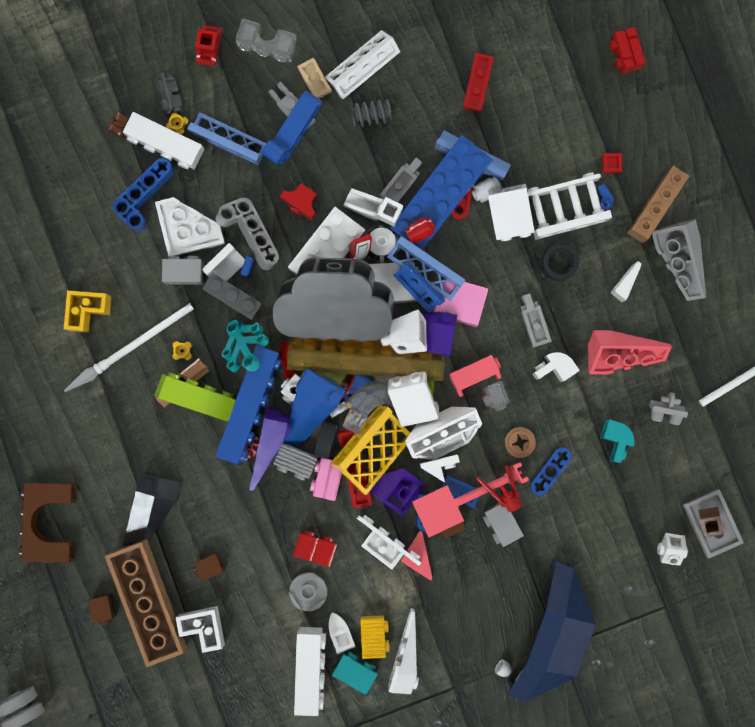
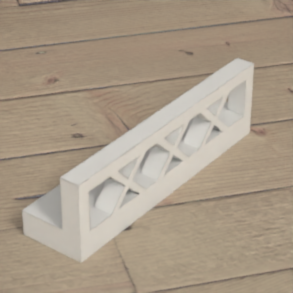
(364, 65)

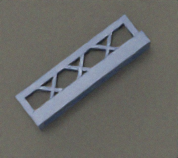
(226, 142)
(496, 169)
(430, 262)

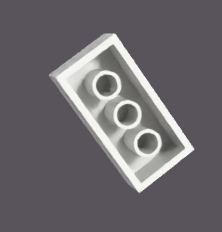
(330, 239)
(308, 671)

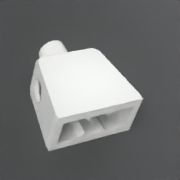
(407, 334)

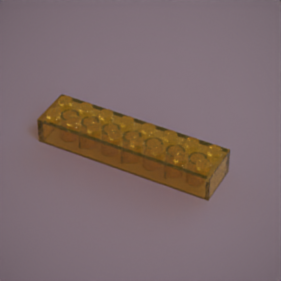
(361, 358)

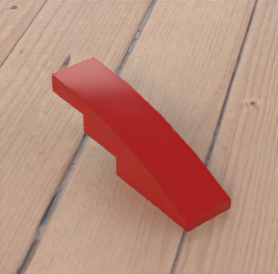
(358, 498)

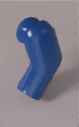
(607, 197)

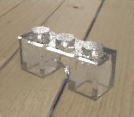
(280, 47)

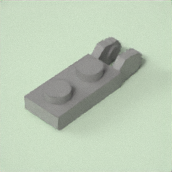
(287, 103)

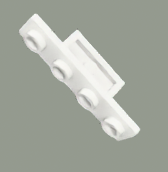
(383, 547)

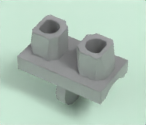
(670, 407)

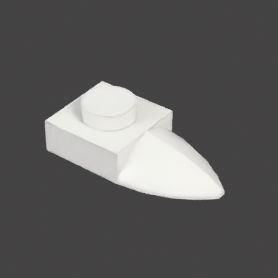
(339, 409)
(340, 634)

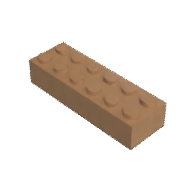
(146, 602)

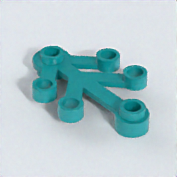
(235, 331)

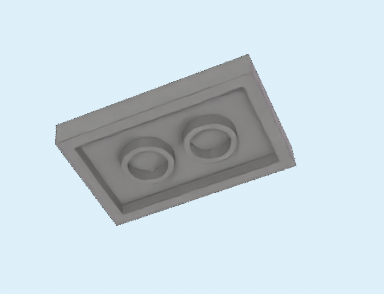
(718, 543)

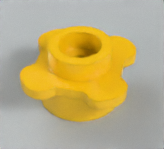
(172, 123)
(177, 353)

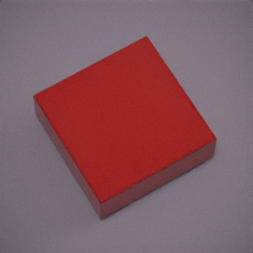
(611, 162)

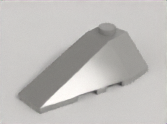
(683, 254)

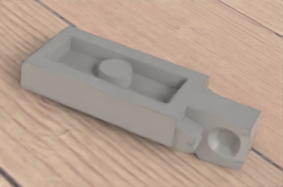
(402, 181)
(534, 322)

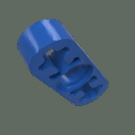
(555, 457)

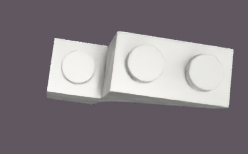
(373, 207)

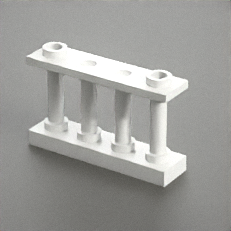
(580, 219)

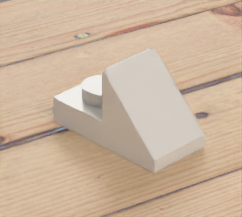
(434, 466)

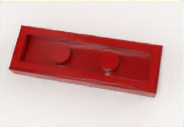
(478, 82)

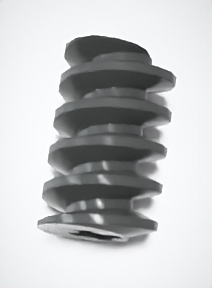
(371, 113)

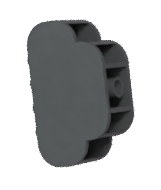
(334, 302)

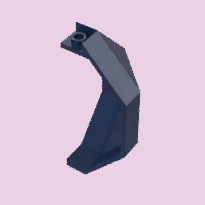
(560, 638)

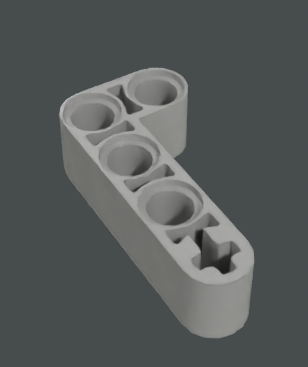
(250, 234)

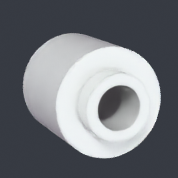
(481, 189)

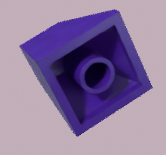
(398, 490)

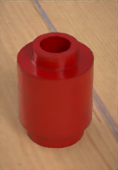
(420, 229)

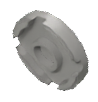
(308, 591)

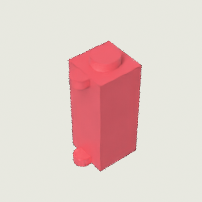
(475, 373)

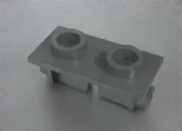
(167, 86)

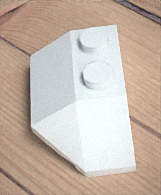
(440, 436)

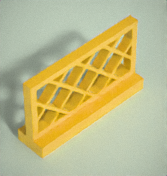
(359, 442)

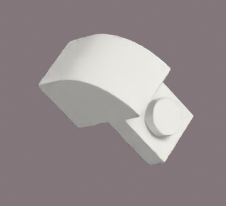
(561, 365)

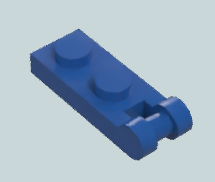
(418, 287)

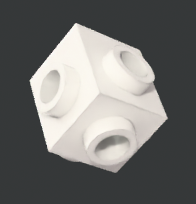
(287, 387)
(672, 549)

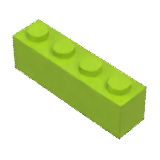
(196, 398)

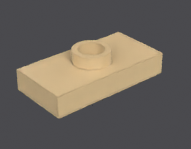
(314, 78)

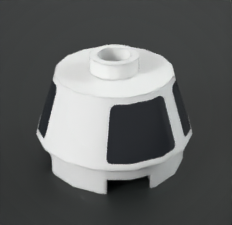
(382, 243)

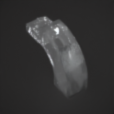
(363, 402)

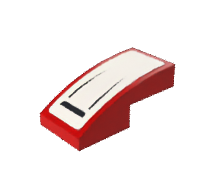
(360, 247)

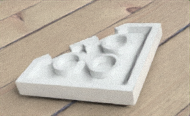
(186, 228)

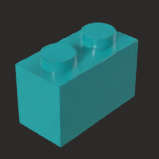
(355, 672)

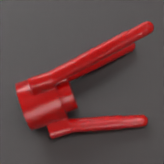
(509, 499)

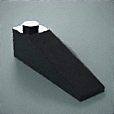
(151, 504)

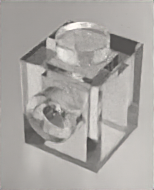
(495, 396)

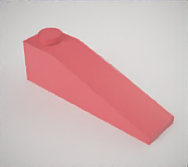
(618, 350)

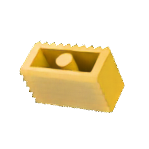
(373, 637)

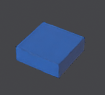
(247, 267)

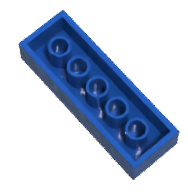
(444, 188)
(248, 407)

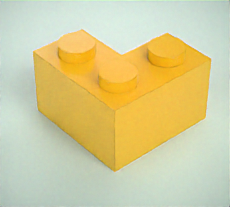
(81, 306)

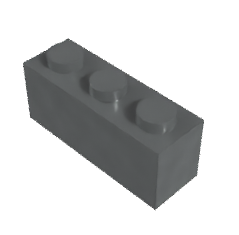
(232, 296)

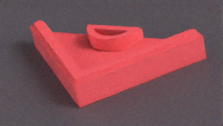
(419, 548)

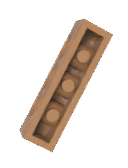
(658, 204)

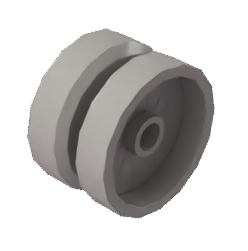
(18, 708)

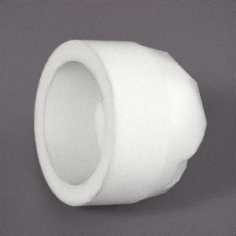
(503, 668)

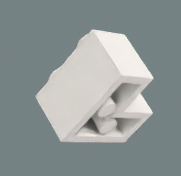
(204, 622)

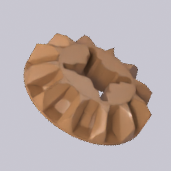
(527, 447)

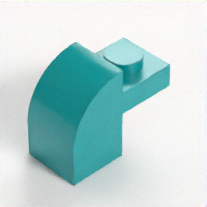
(621, 436)

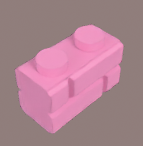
(327, 480)

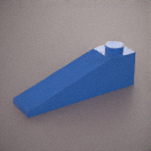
(313, 403)

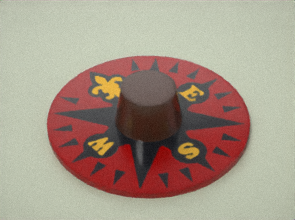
(347, 385)

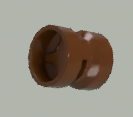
(118, 125)

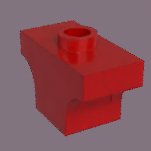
(208, 45)
(301, 201)

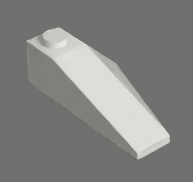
(404, 670)

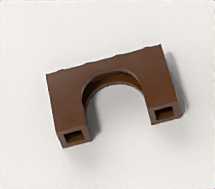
(34, 545)

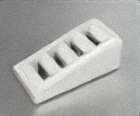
(624, 286)

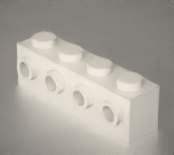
(163, 140)

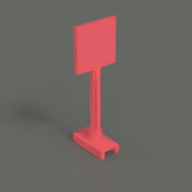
(440, 510)

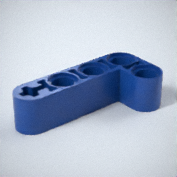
(292, 130)
(146, 193)

